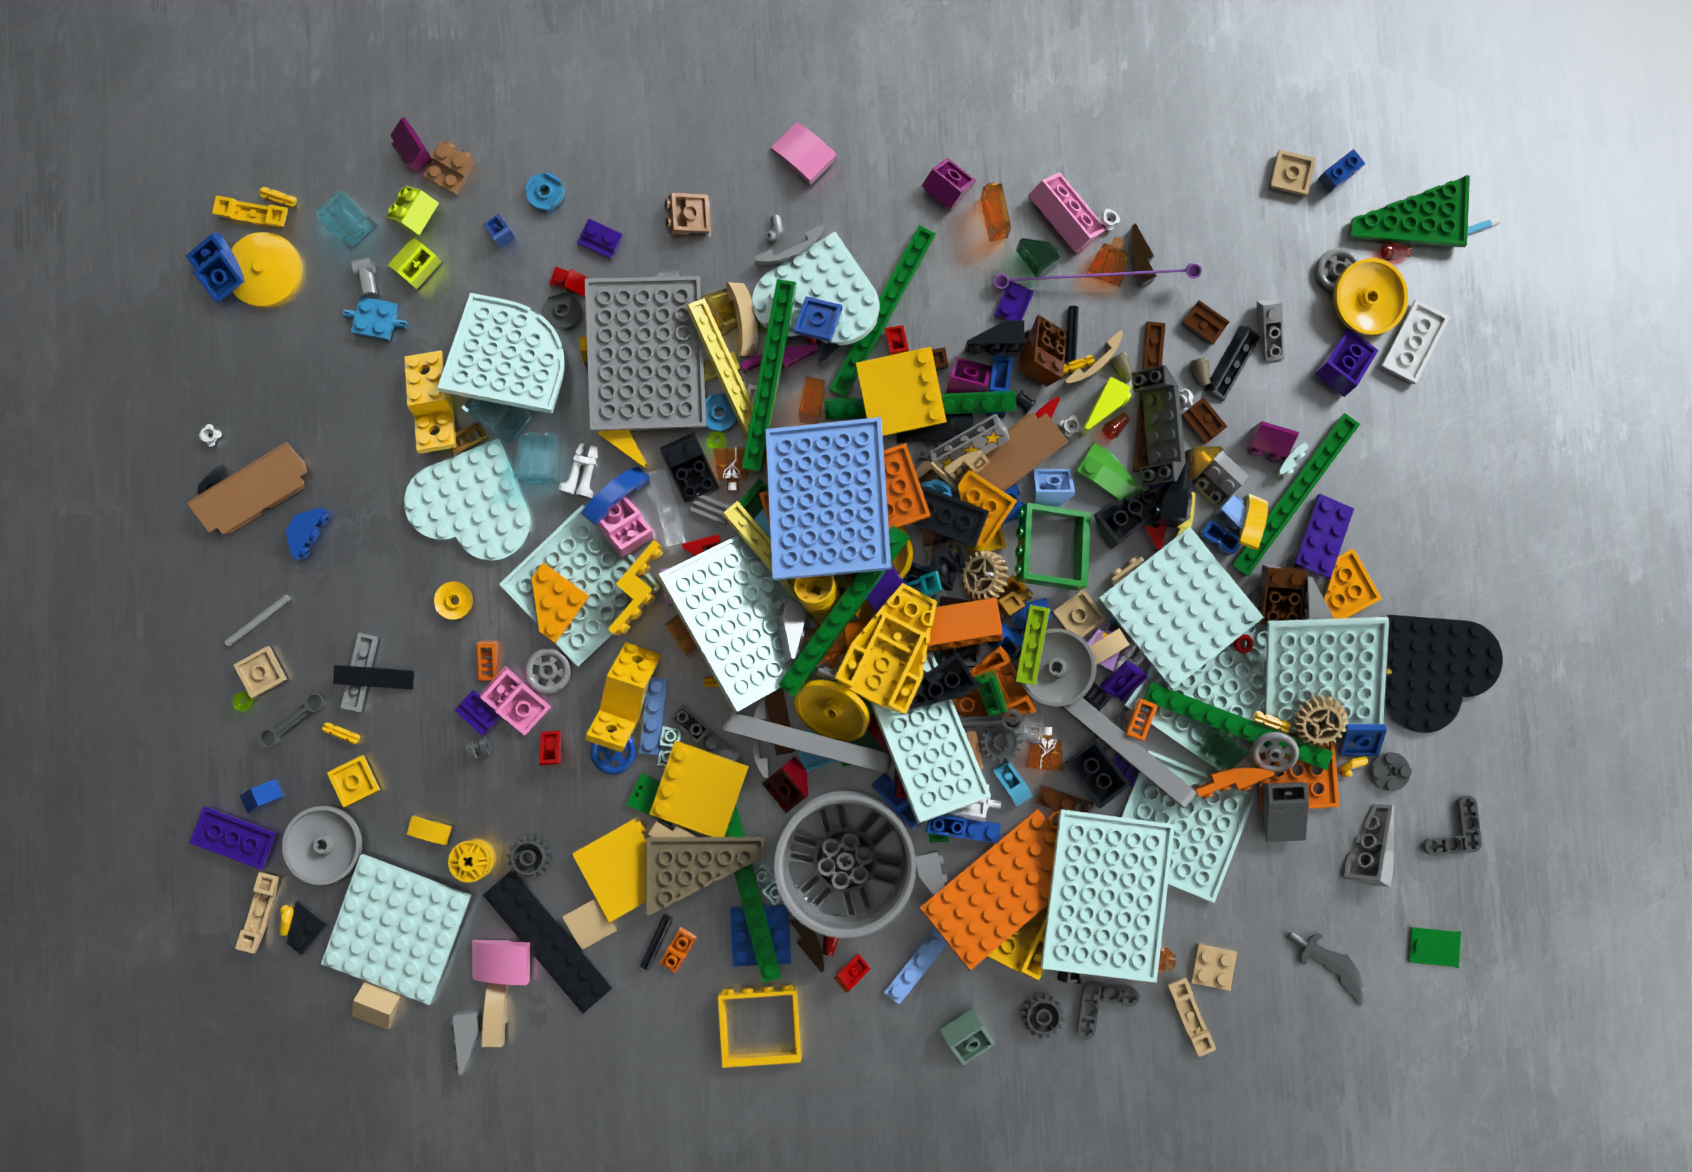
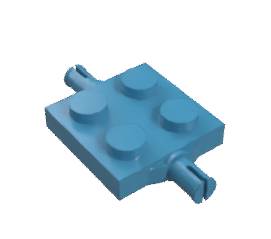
(374, 318)

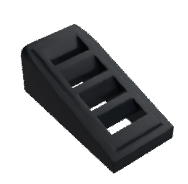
(1104, 700)

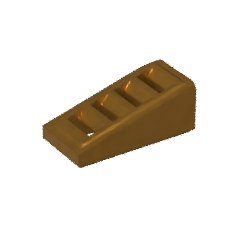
(468, 445)

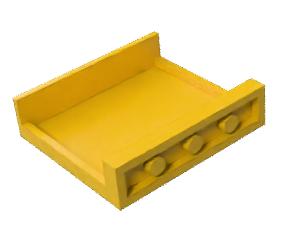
(617, 869)

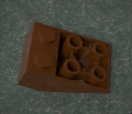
(1044, 352)
(1281, 593)

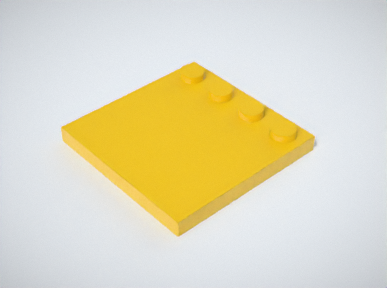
(902, 391)
(699, 790)

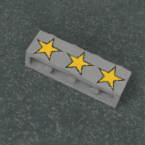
(983, 436)

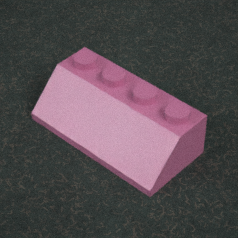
(1066, 212)

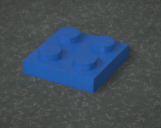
(818, 319)
(1362, 740)

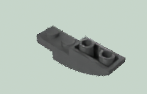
(703, 734)

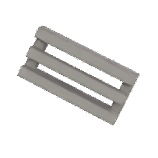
(696, 502)

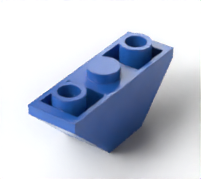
(304, 531)

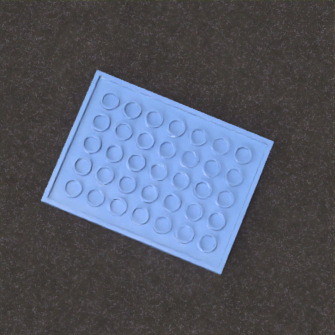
(827, 499)

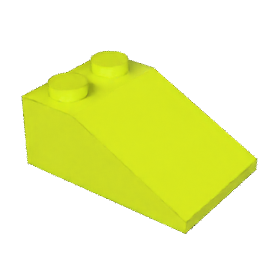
(1112, 397)

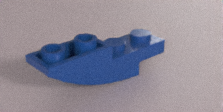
(964, 828)

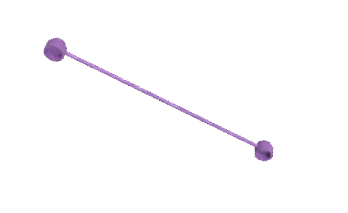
(1193, 271)

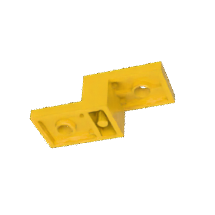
(428, 405)
(636, 588)

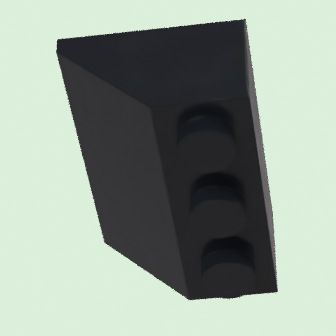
(1096, 773)

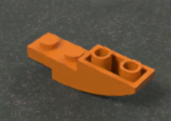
(1239, 777)

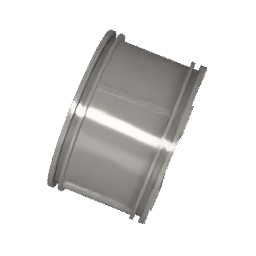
(852, 924)

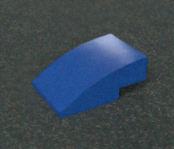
(216, 267)

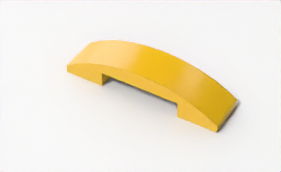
(250, 213)
(1254, 522)

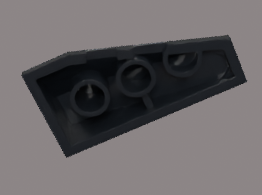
(939, 433)
(1175, 502)
(1125, 516)
(944, 682)

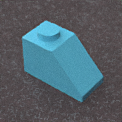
(1012, 783)

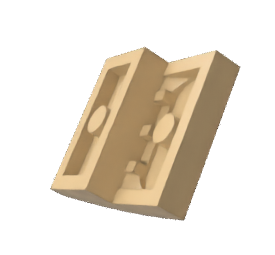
(974, 461)
(588, 924)

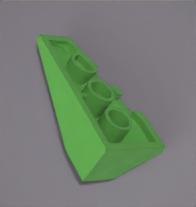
(1107, 474)

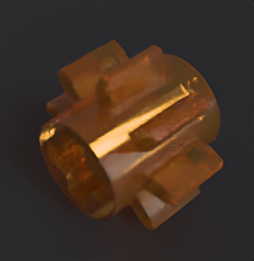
(1166, 960)

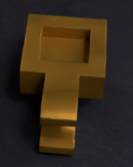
(1014, 603)

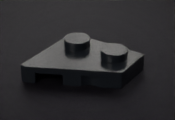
(304, 928)

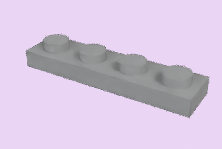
(363, 657)

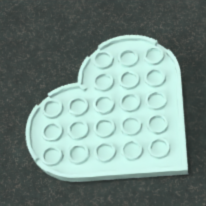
(825, 274)
(471, 501)

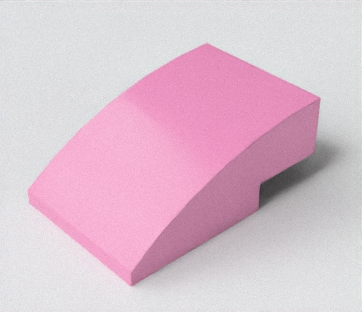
(804, 152)
(625, 528)
(514, 700)
(501, 962)

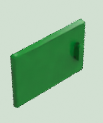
(644, 795)
(1435, 947)

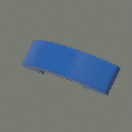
(613, 492)

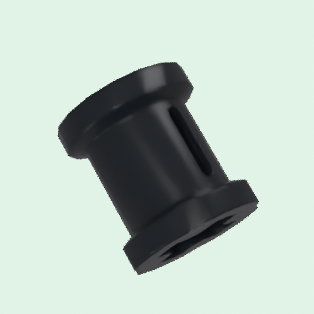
(1024, 402)

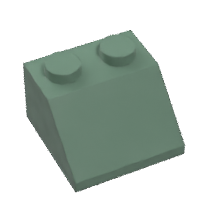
(967, 1037)

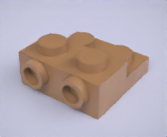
(449, 167)
(687, 213)

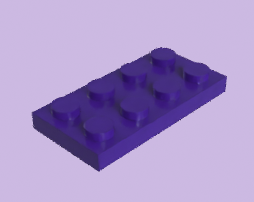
(1323, 536)
(233, 837)

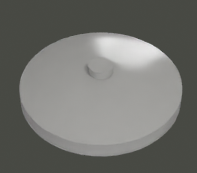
(1064, 670)
(322, 845)

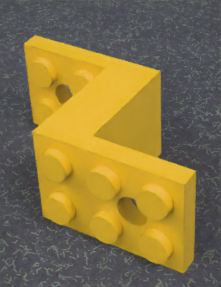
(623, 697)

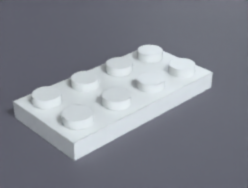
(1415, 342)

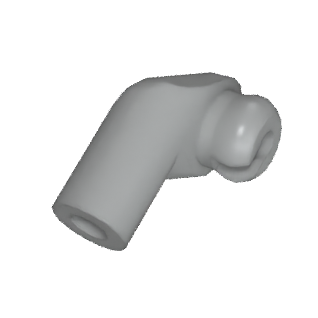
(777, 230)

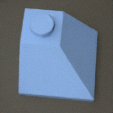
(1052, 486)
(1232, 514)

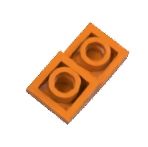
(678, 949)

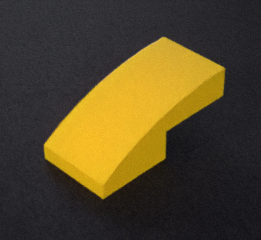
(429, 830)

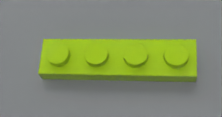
(1033, 645)

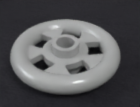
(1331, 256)
(536, 659)
(1275, 738)

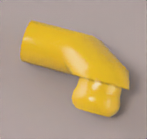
(1351, 764)
(286, 918)

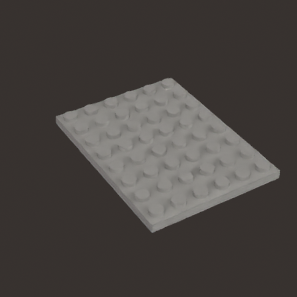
(644, 354)

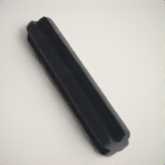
(1072, 330)
(656, 942)

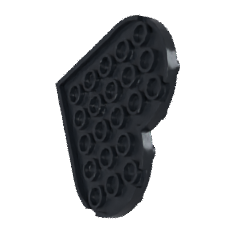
(1435, 667)

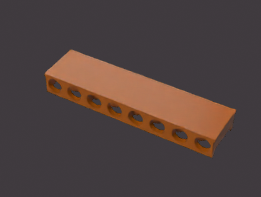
(953, 624)

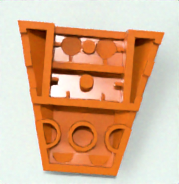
(1013, 691)

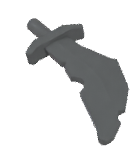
(1333, 962)

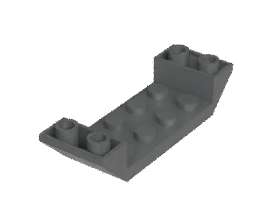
(1162, 425)

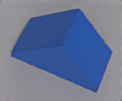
(499, 230)
(261, 795)

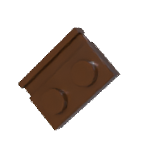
(1205, 322)
(1204, 420)

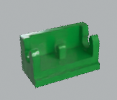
(751, 500)
(991, 693)

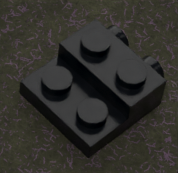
(946, 560)

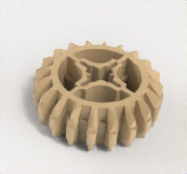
(985, 564)
(1315, 712)

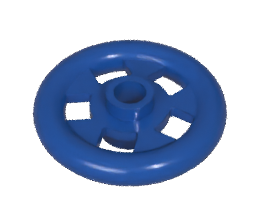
(604, 766)

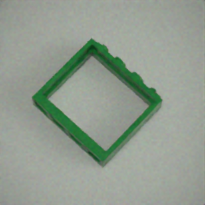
(1081, 547)

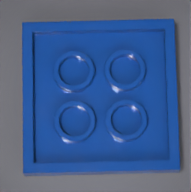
(742, 947)

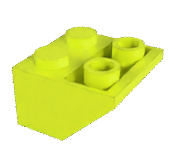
(412, 209)
(415, 263)

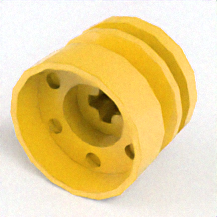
(807, 589)
(483, 860)

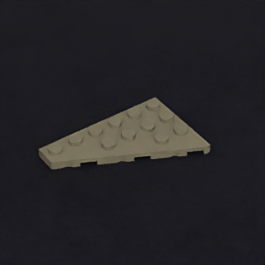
(691, 863)

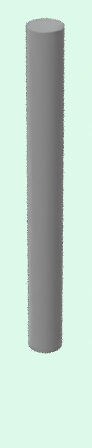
(257, 620)

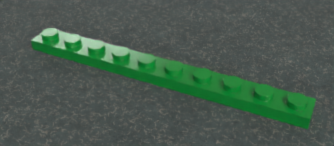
(888, 302)
(769, 374)
(953, 404)
(1298, 491)
(837, 620)
(1230, 722)
(754, 911)

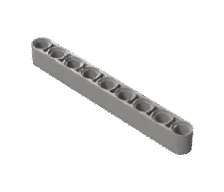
(806, 742)
(1131, 752)

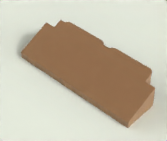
(1029, 445)
(251, 490)

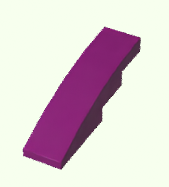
(791, 356)

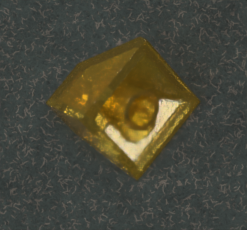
(722, 311)

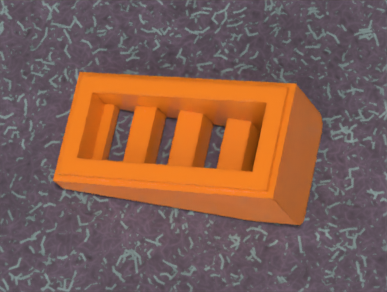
(480, 661)
(1152, 709)

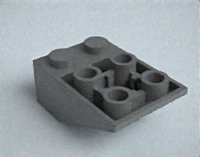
(1285, 811)

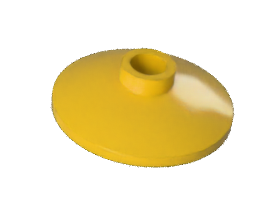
(445, 595)

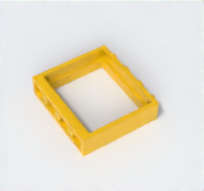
(758, 1058)

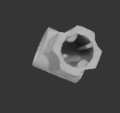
(364, 272)

